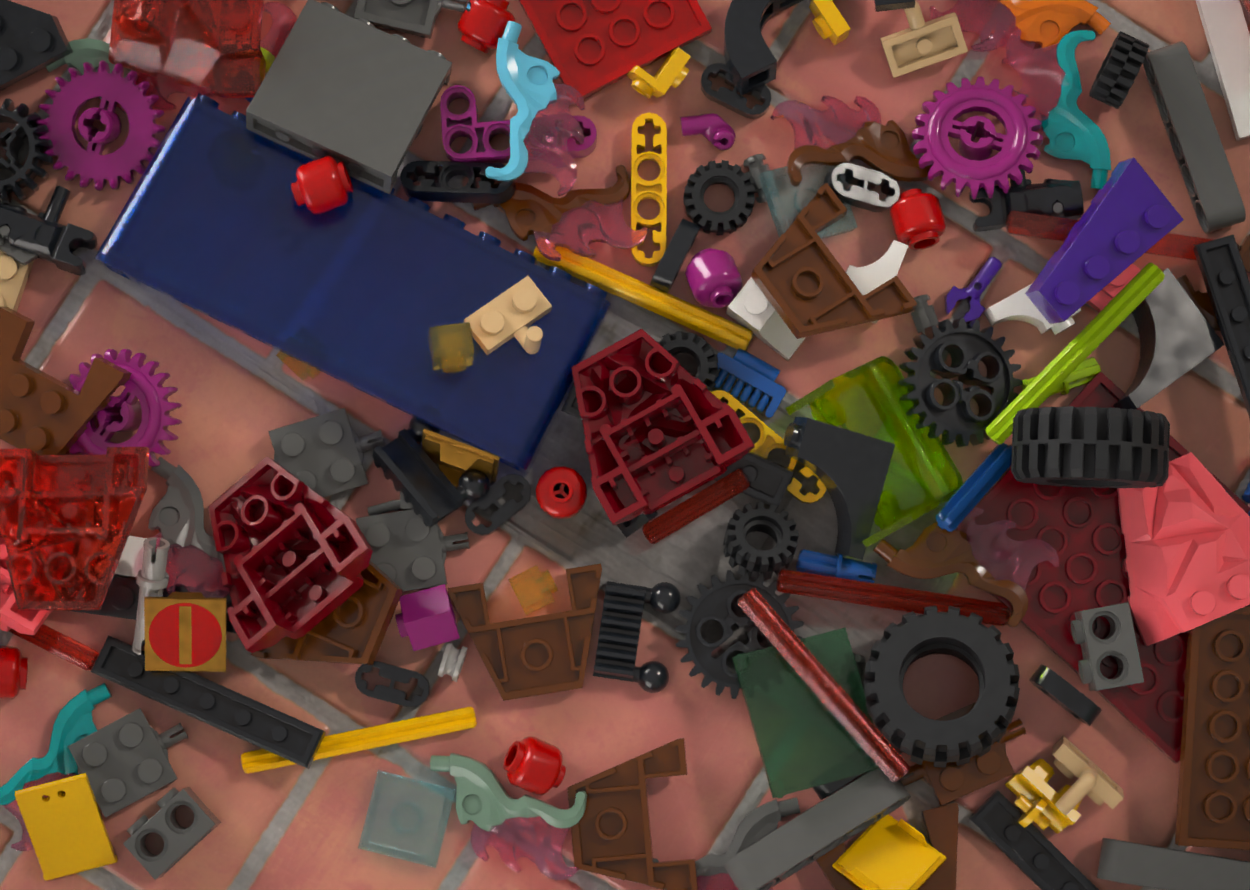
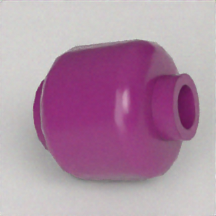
(713, 278)

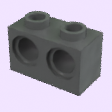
(1119, 644)
(176, 839)

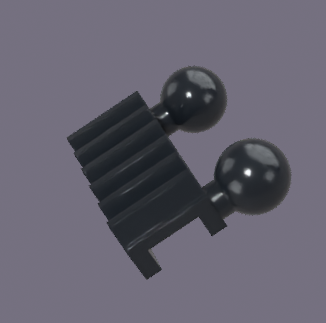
(422, 480)
(621, 632)

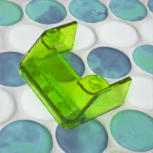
(870, 404)

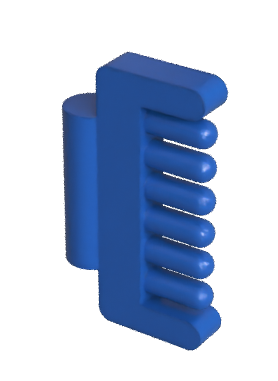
(756, 374)

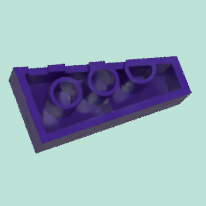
(1110, 236)

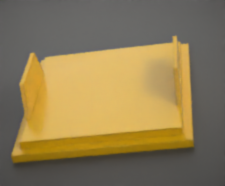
(889, 857)

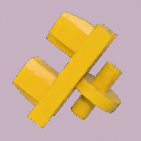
(1038, 798)

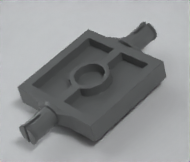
(406, 16)
(324, 452)
(408, 549)
(126, 760)

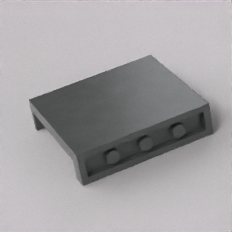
(348, 93)

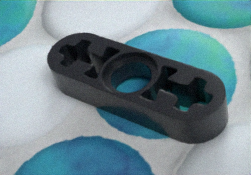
(446, 170)

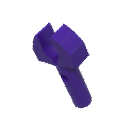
(973, 290)

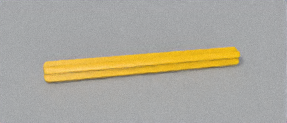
(650, 298)
(371, 738)

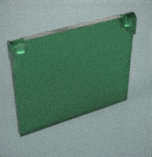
(793, 728)

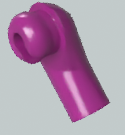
(711, 127)

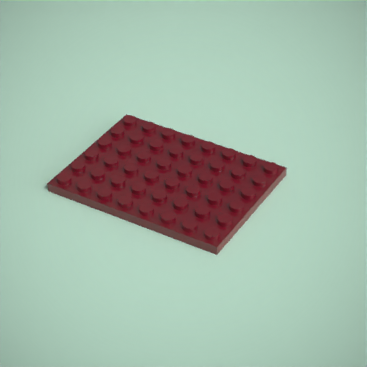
(1091, 574)

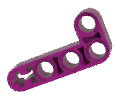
(482, 132)

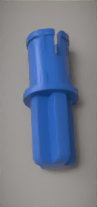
(835, 566)

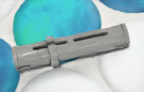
(152, 582)

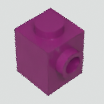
(427, 618)

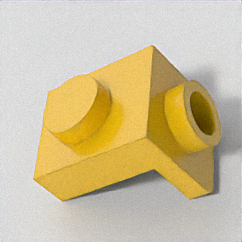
(829, 21)
(669, 74)

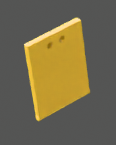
(65, 827)

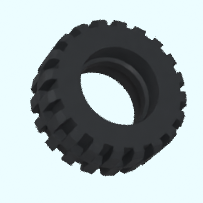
(1090, 447)
(950, 635)

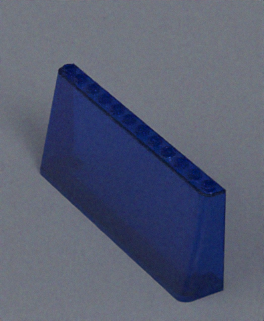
(348, 284)

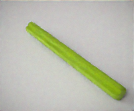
(1077, 350)

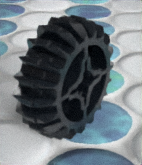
(12, 142)

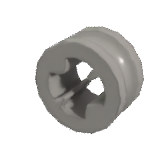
(452, 661)

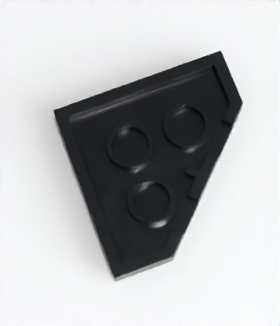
(28, 42)

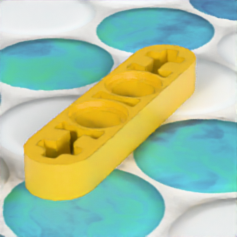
(652, 189)
(767, 442)

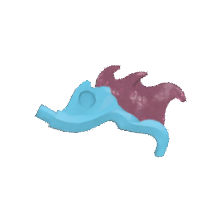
(543, 116)

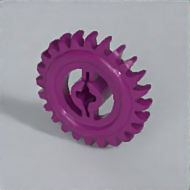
(90, 161)
(973, 167)
(148, 414)

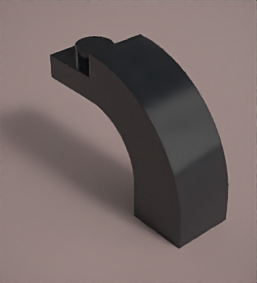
(745, 51)

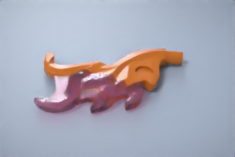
(1039, 20)

